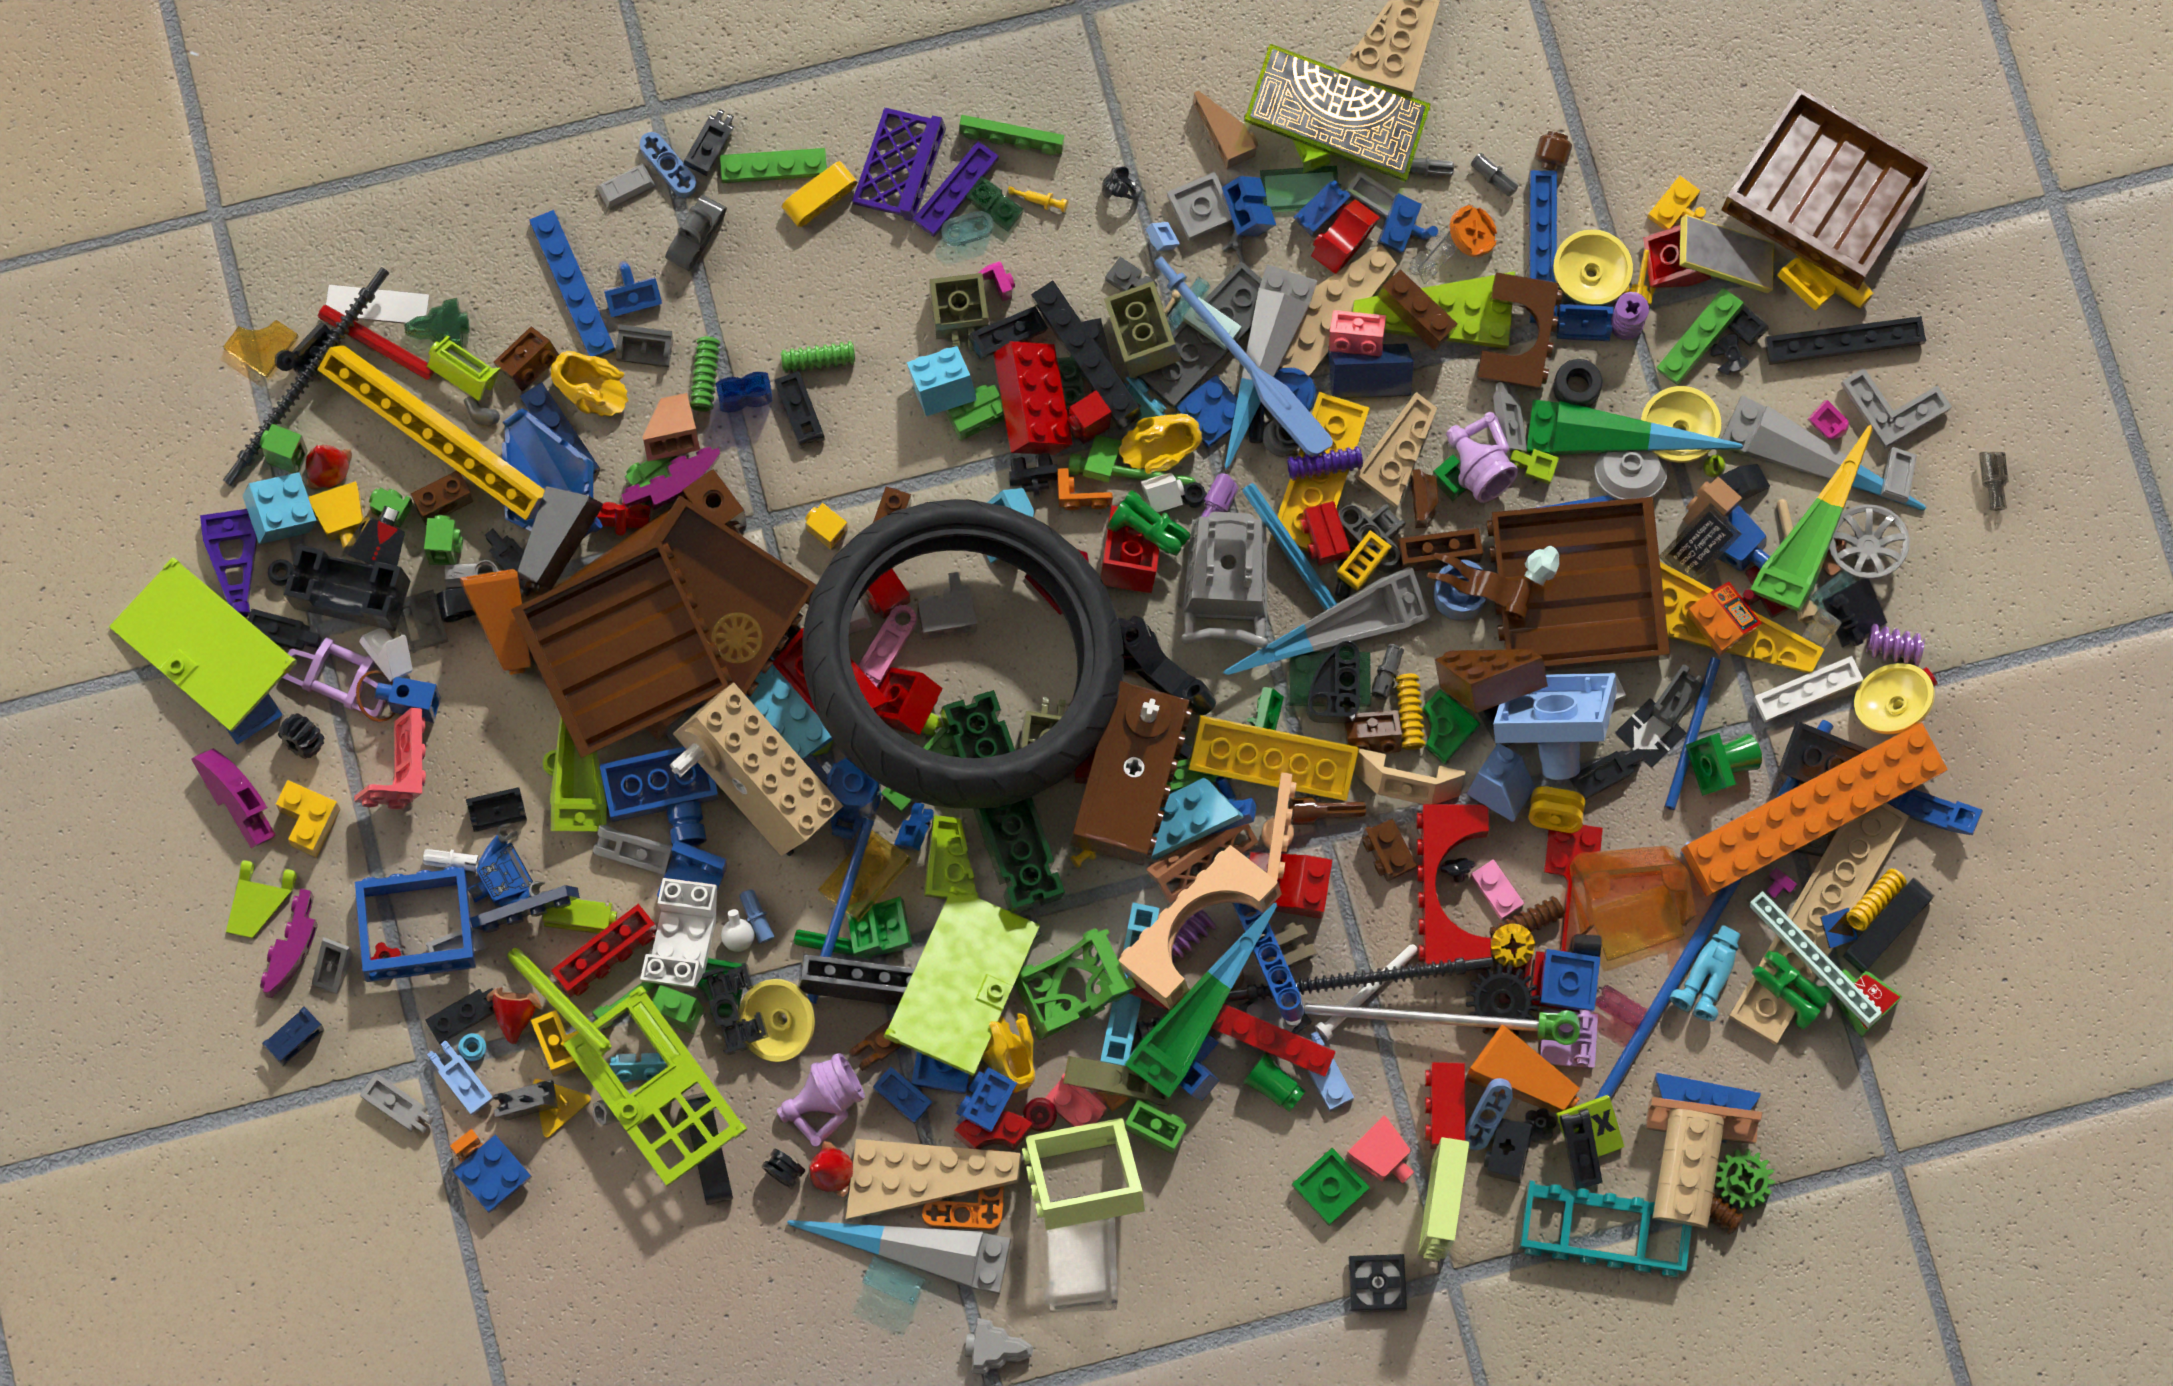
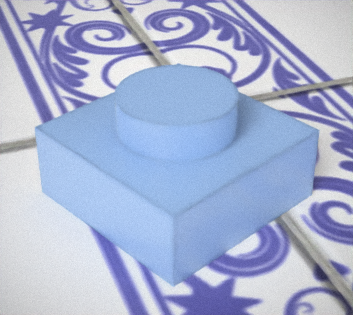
(1162, 236)

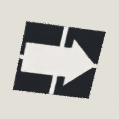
(1649, 734)

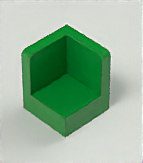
(1448, 478)

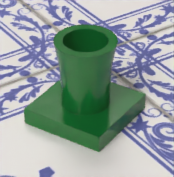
(1717, 762)

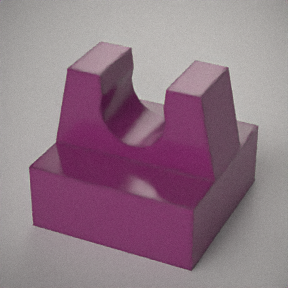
(1781, 882)

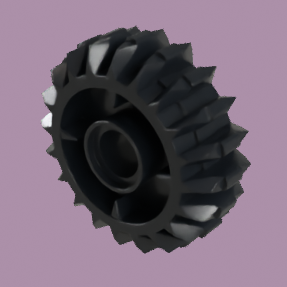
(1503, 983)

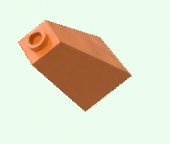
(492, 599)
(1529, 1073)

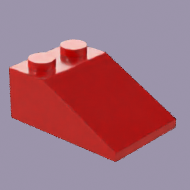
(1129, 559)
(1303, 883)

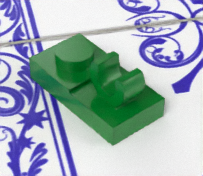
(1269, 709)

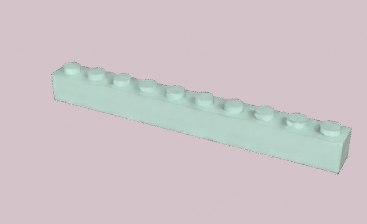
(1815, 959)

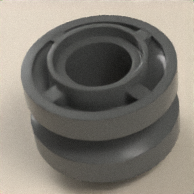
(1275, 442)

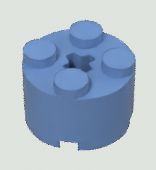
(1455, 604)

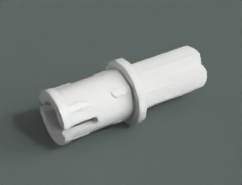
(450, 859)

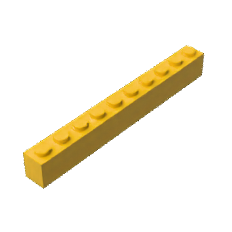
(432, 431)

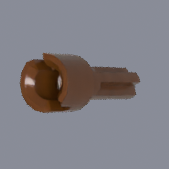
(1307, 811)

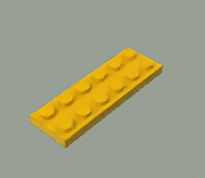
(1344, 424)
(1263, 754)

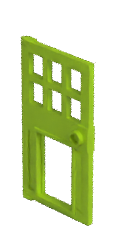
(659, 1091)

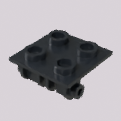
(1857, 610)

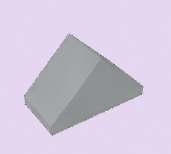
(331, 965)

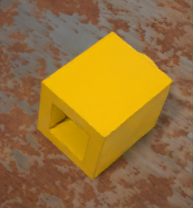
(825, 525)

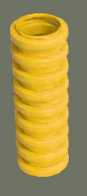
(1410, 711)
(1876, 899)

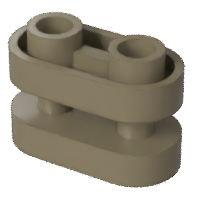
(1293, 935)

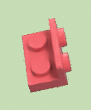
(1357, 333)
(1077, 1104)

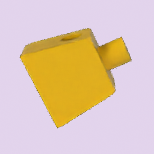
(338, 511)

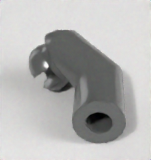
(481, 415)

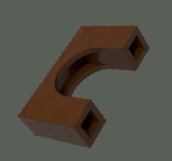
(1539, 299)

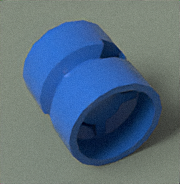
(685, 823)

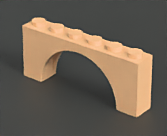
(1226, 880)

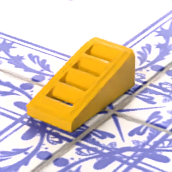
(1356, 555)

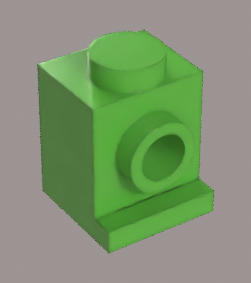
(393, 500)

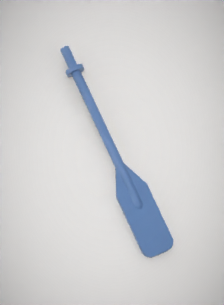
(1272, 393)

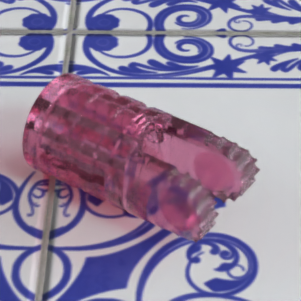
(1621, 1006)

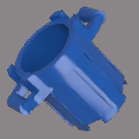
(856, 793)

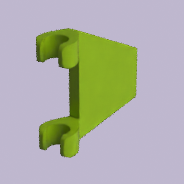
(256, 902)

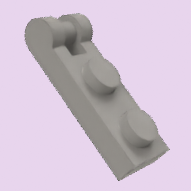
(633, 850)

